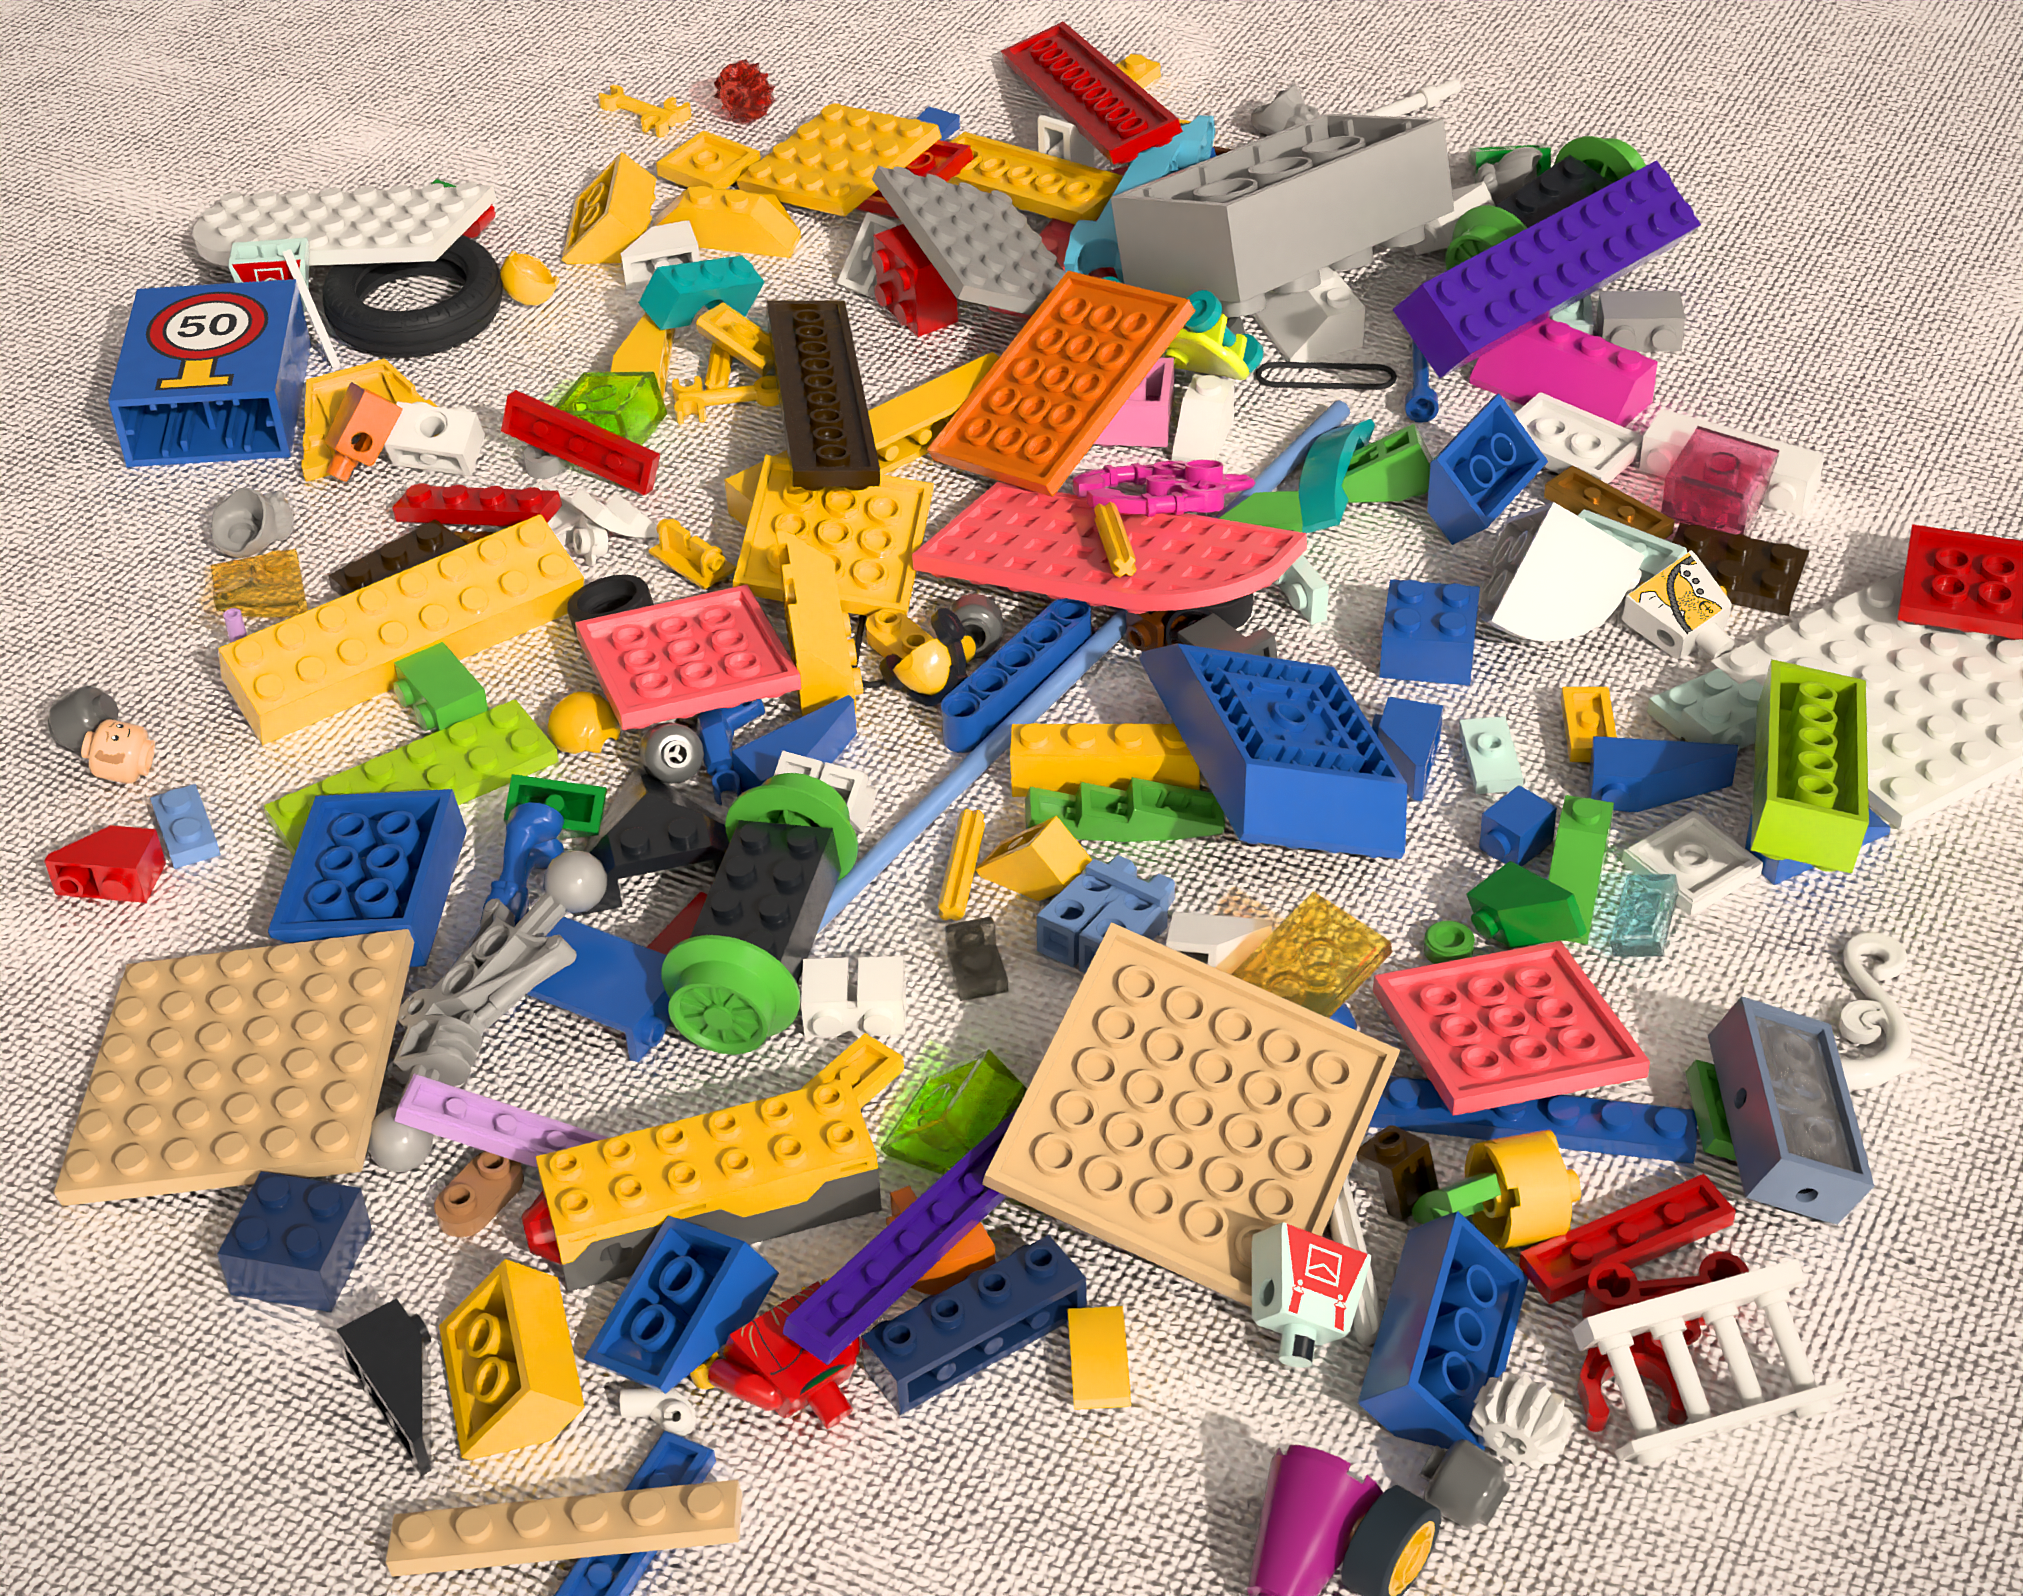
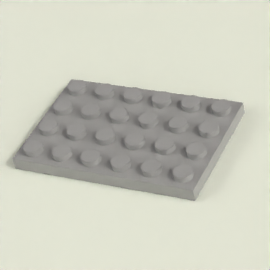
(973, 240)

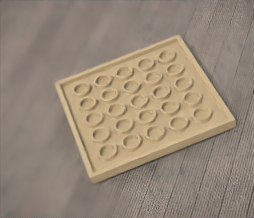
(238, 1068)
(1189, 1113)

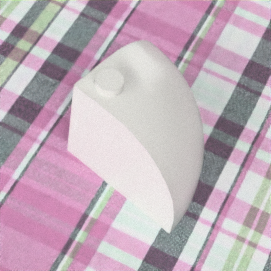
(1555, 576)

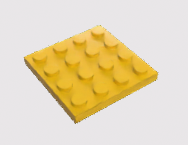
(835, 156)
(863, 532)

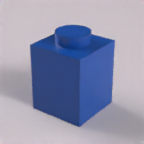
(1517, 827)

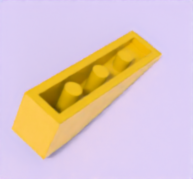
(646, 350)

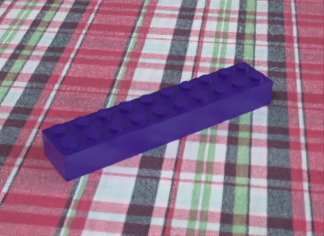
(1545, 268)

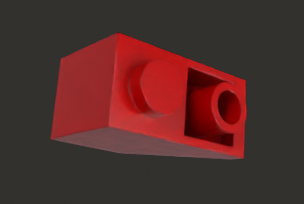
(108, 865)

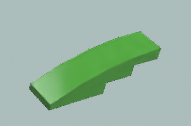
(1140, 813)

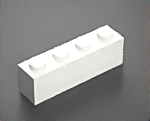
(1793, 479)

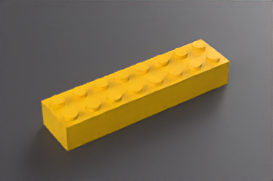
(350, 645)

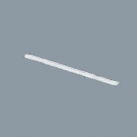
(310, 306)

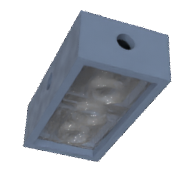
(1789, 1111)

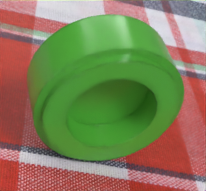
(1448, 942)

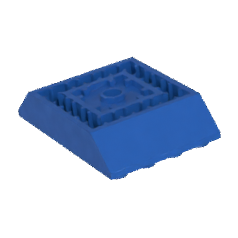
(1283, 750)

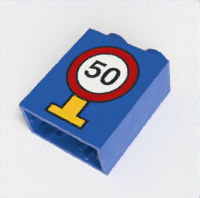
(211, 373)

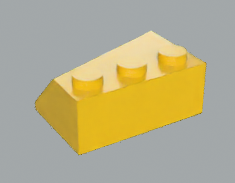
(816, 625)

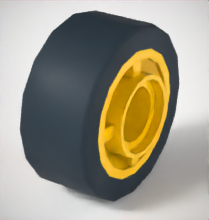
(1391, 1544)

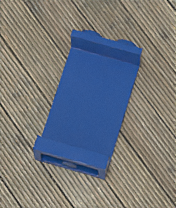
(610, 984)

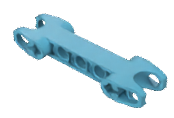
(1095, 242)

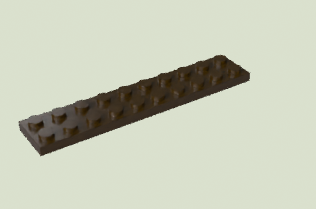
(821, 396)

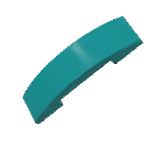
(1323, 474)

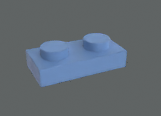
(185, 826)

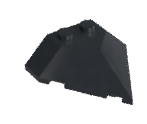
(651, 832)

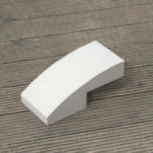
(616, 516)

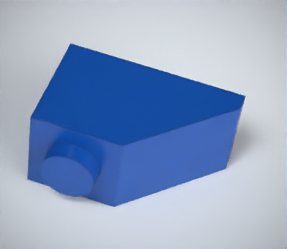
(1411, 738)

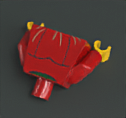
(776, 1371)

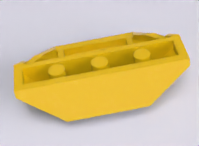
(734, 221)

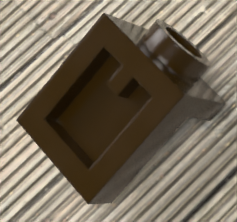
(1403, 1168)

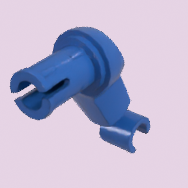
(716, 733)

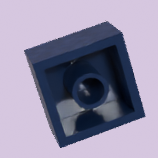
(295, 1241)

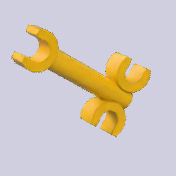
(651, 115)
(694, 400)

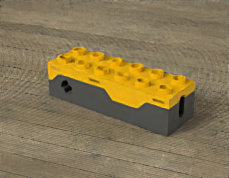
(733, 1170)

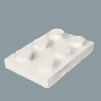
(1578, 438)

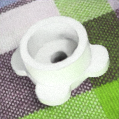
(590, 540)

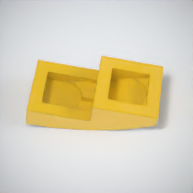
(1099, 1357)

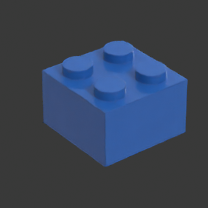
(1429, 632)

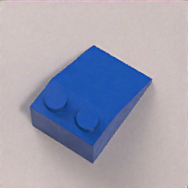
(681, 1305)

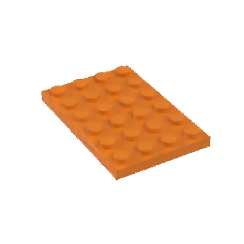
(1061, 382)

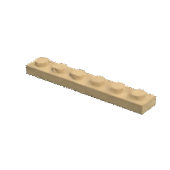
(565, 1528)

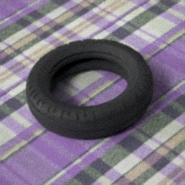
(418, 330)

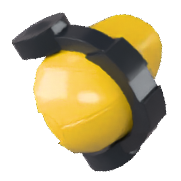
(934, 666)

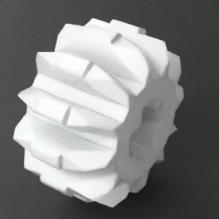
(1521, 1420)

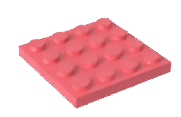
(687, 657)
(1509, 1027)

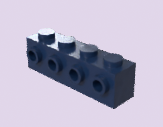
(973, 1324)

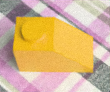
(1036, 861)

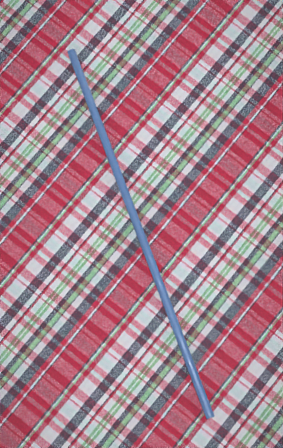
(1043, 698)

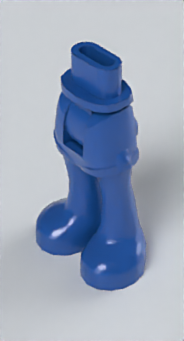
(528, 845)

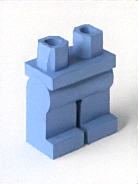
(1107, 893)

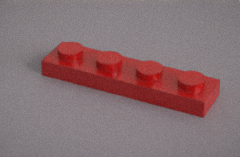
(580, 442)
(475, 505)
(1627, 1237)

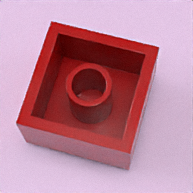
(911, 284)

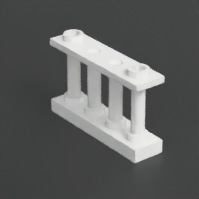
(1718, 1306)

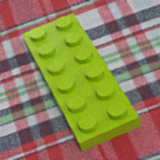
(465, 757)

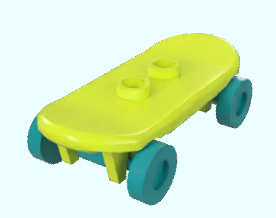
(1211, 344)

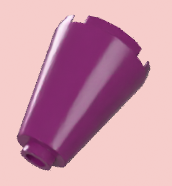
(1306, 1521)

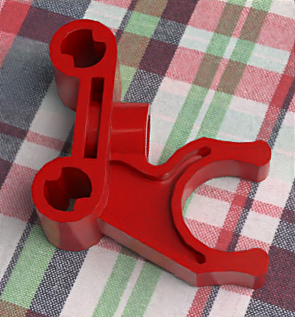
(1616, 1286)

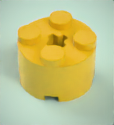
(1533, 1189)

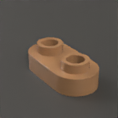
(484, 1187)

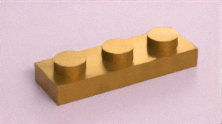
(1580, 491)

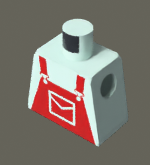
(265, 261)
(1304, 1289)

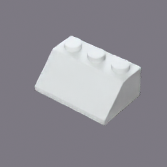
(1314, 320)

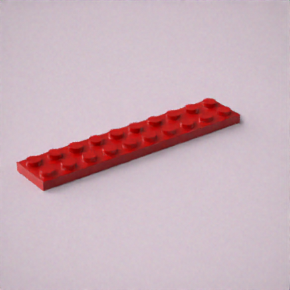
(1092, 93)

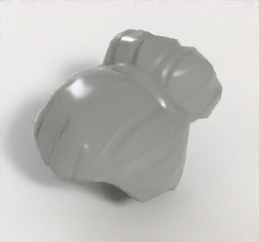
(1283, 112)
(1509, 173)
(250, 522)

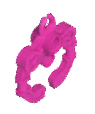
(1169, 487)

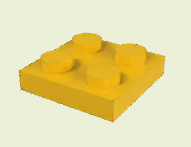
(707, 162)

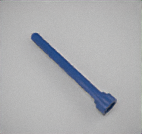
(1421, 401)

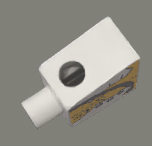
(1681, 610)

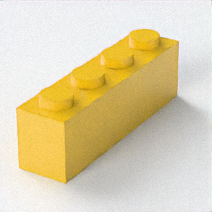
(1098, 754)

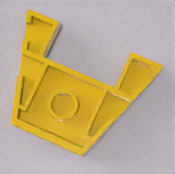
(325, 396)

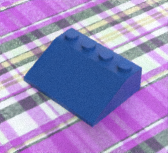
(372, 868)

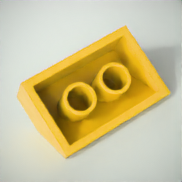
(610, 213)
(510, 1362)

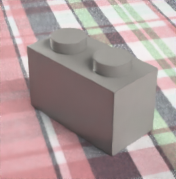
(1642, 320)

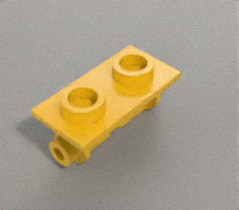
(690, 555)

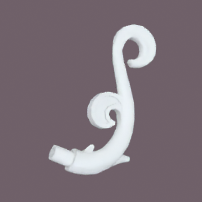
(1861, 1017)

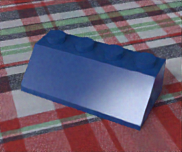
(1442, 1332)

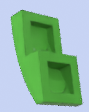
(1460, 1196)

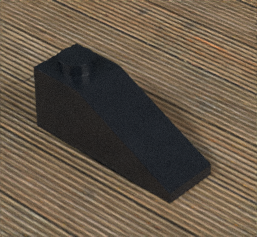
(394, 1370)

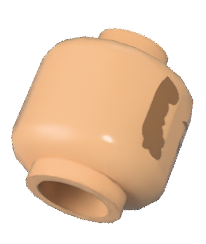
(118, 751)

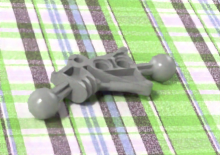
(481, 986)

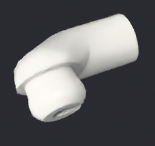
(668, 1410)

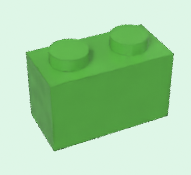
(438, 688)

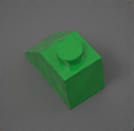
(577, 803)
(1524, 908)

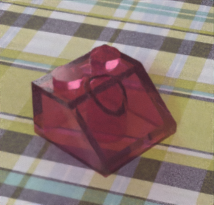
(1718, 481)

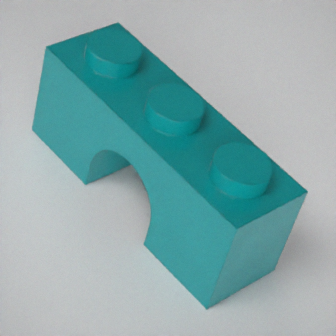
(683, 289)

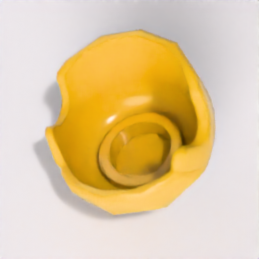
(527, 279)
(582, 723)

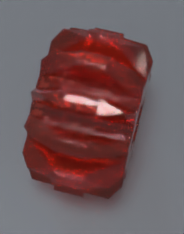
(744, 91)

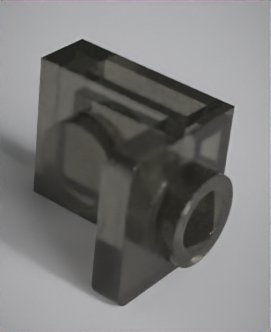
(975, 959)

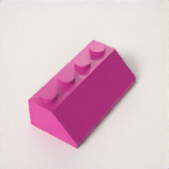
(1569, 368)

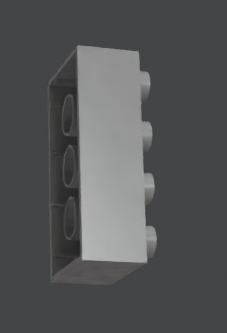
(1285, 209)

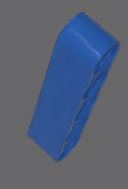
(1013, 673)

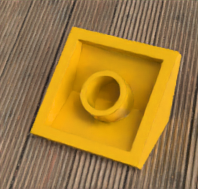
(737, 337)

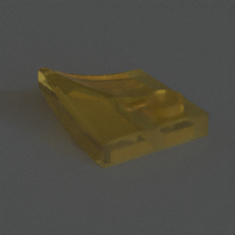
(261, 585)

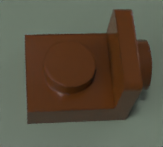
(1146, 629)

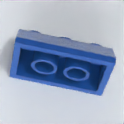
(1481, 471)

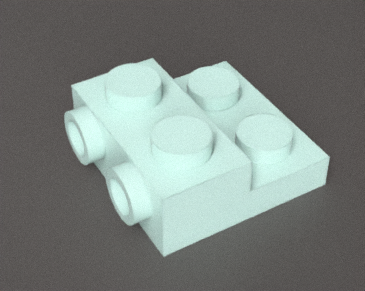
(1709, 709)

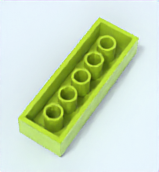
(1810, 767)

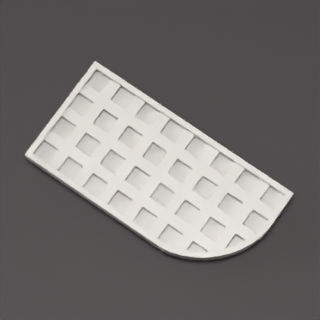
(347, 225)

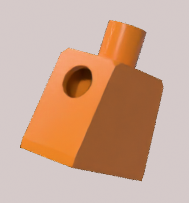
(362, 413)

